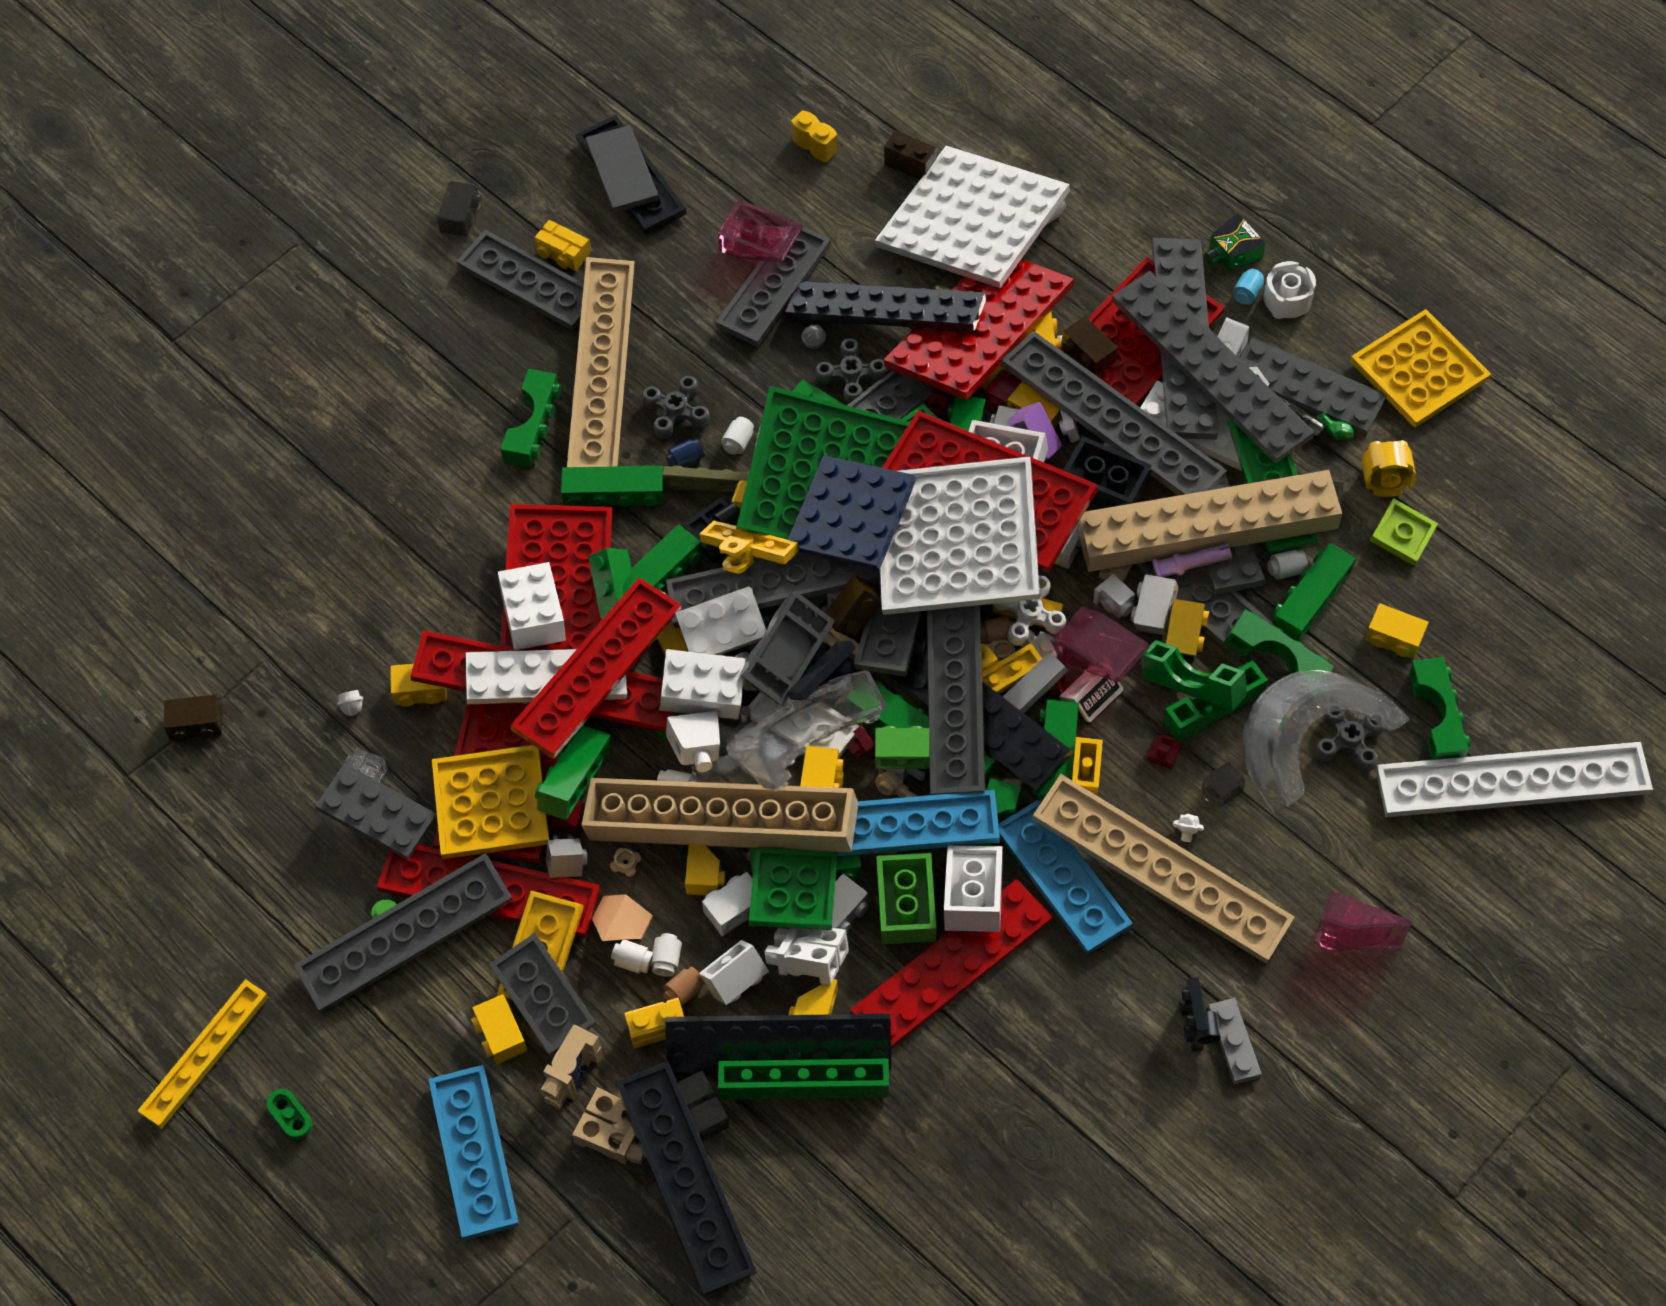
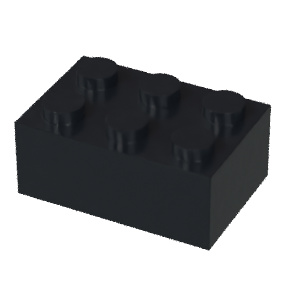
(1117, 475)

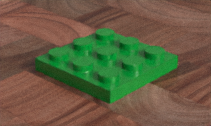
(793, 889)

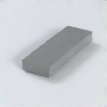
(1036, 682)

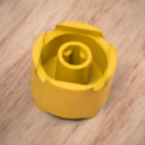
(1388, 468)

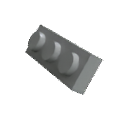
(1235, 1042)

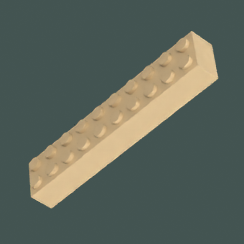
(1209, 519)
(720, 814)

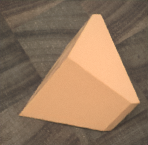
(621, 918)

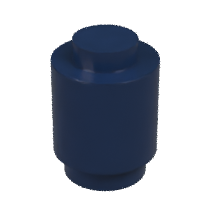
(685, 454)

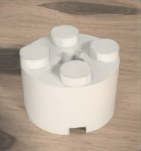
(1289, 290)

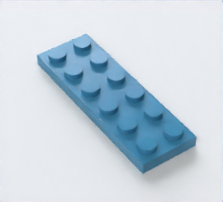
(925, 822)
(1064, 880)
(473, 1153)

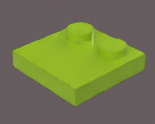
(1403, 532)

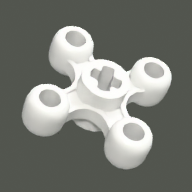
(1028, 618)

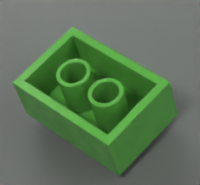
(906, 898)

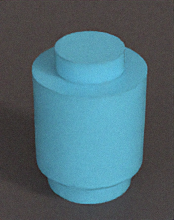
(1248, 286)

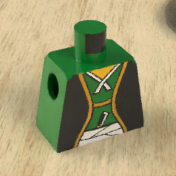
(1235, 244)

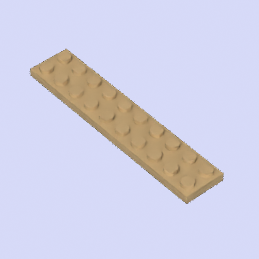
(601, 363)
(1163, 868)

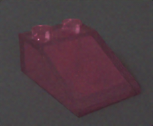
(757, 234)
(1098, 645)
(1359, 926)

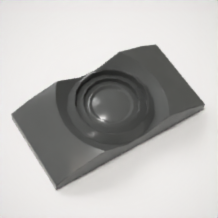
(786, 647)

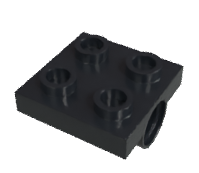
(717, 511)
(1201, 1025)

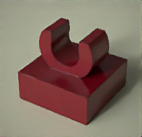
(864, 744)
(1164, 751)

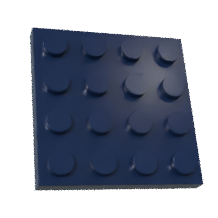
(852, 512)

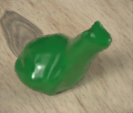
(1336, 429)

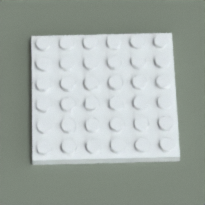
(972, 216)
(964, 539)

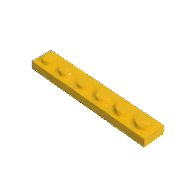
(203, 1054)

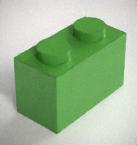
(902, 748)

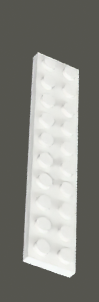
(1513, 779)

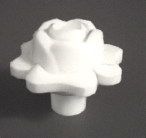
(1188, 825)

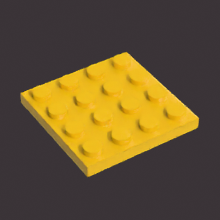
(1420, 368)
(489, 802)

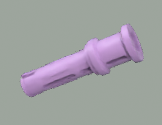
(1179, 563)

